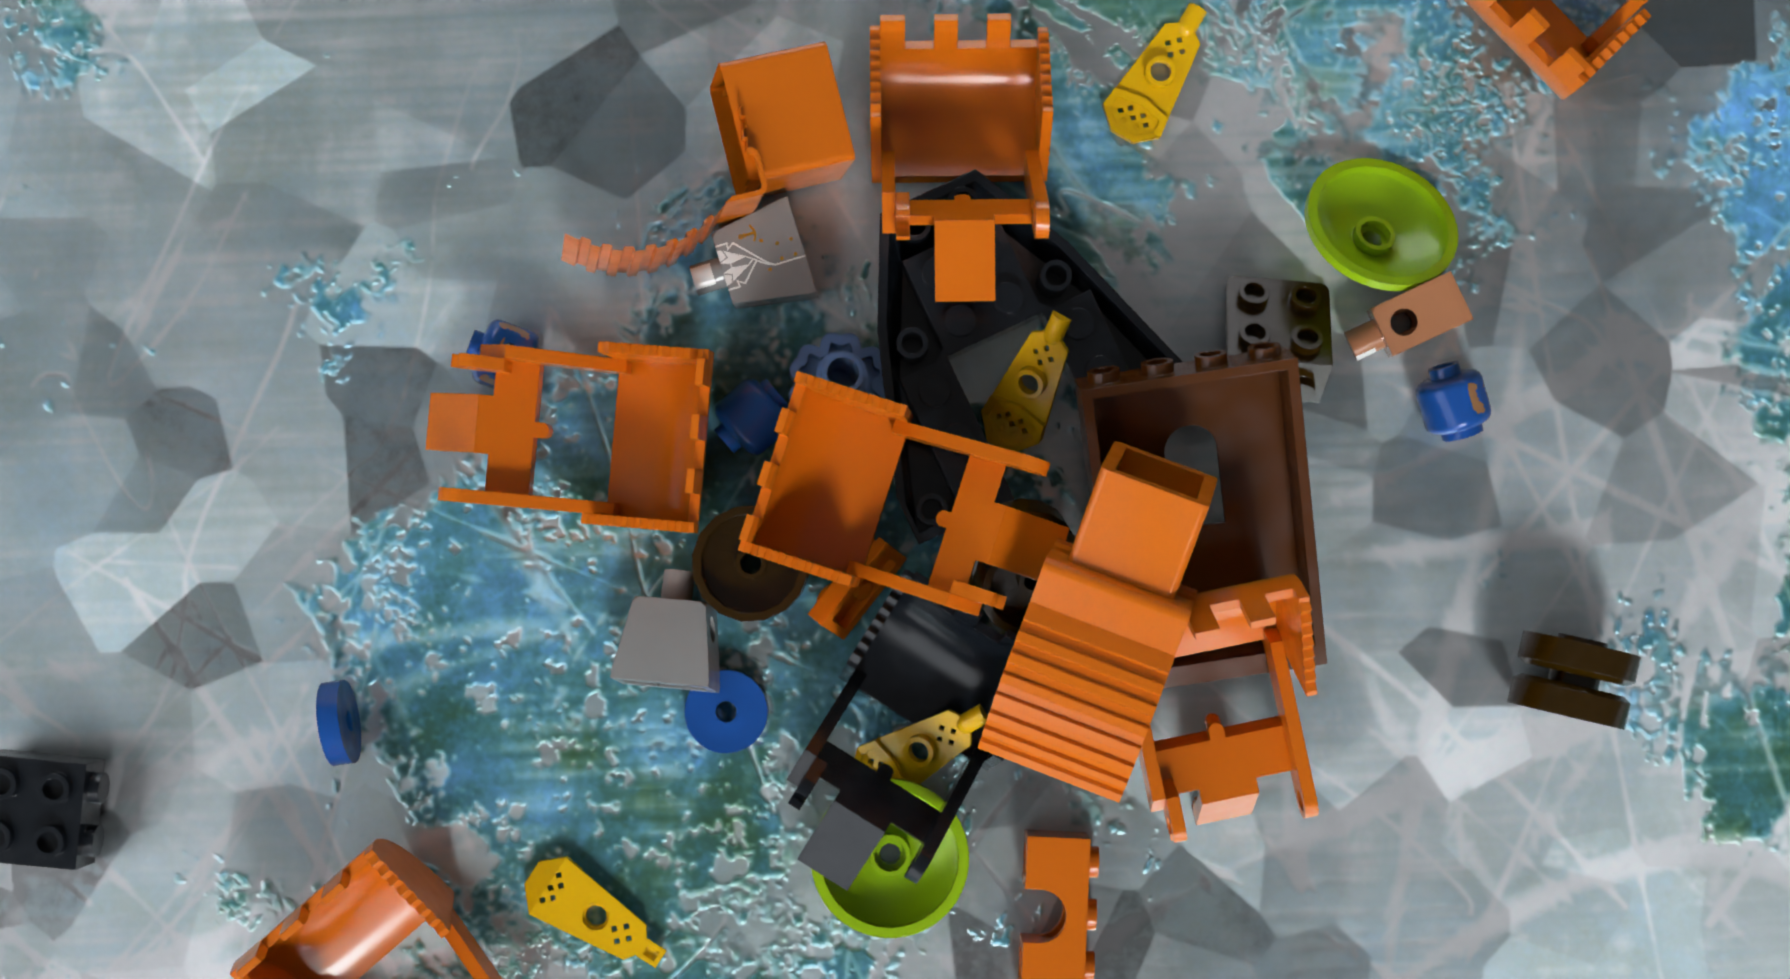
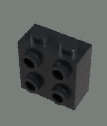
(51, 809)

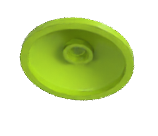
(1381, 224)
(885, 901)

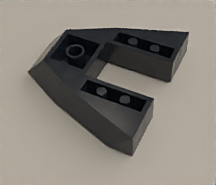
(923, 335)

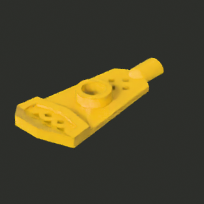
(1148, 95)
(1027, 404)
(896, 747)
(571, 905)

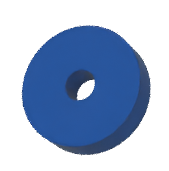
(338, 722)
(733, 734)

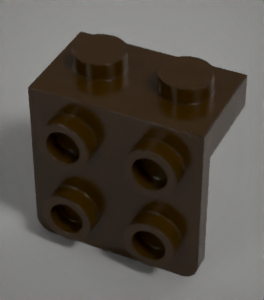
(1283, 313)

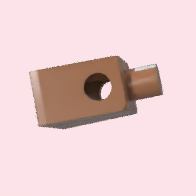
(1431, 310)

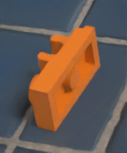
(842, 606)

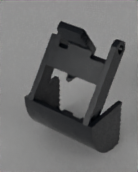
(916, 664)

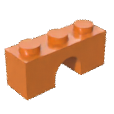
(1061, 865)

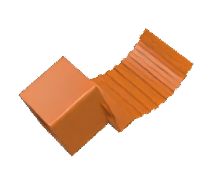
(779, 135)
(1103, 627)

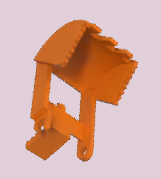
(1553, 43)
(956, 110)
(655, 434)
(832, 482)
(1229, 759)
(360, 920)

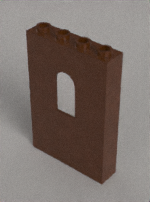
(1259, 433)

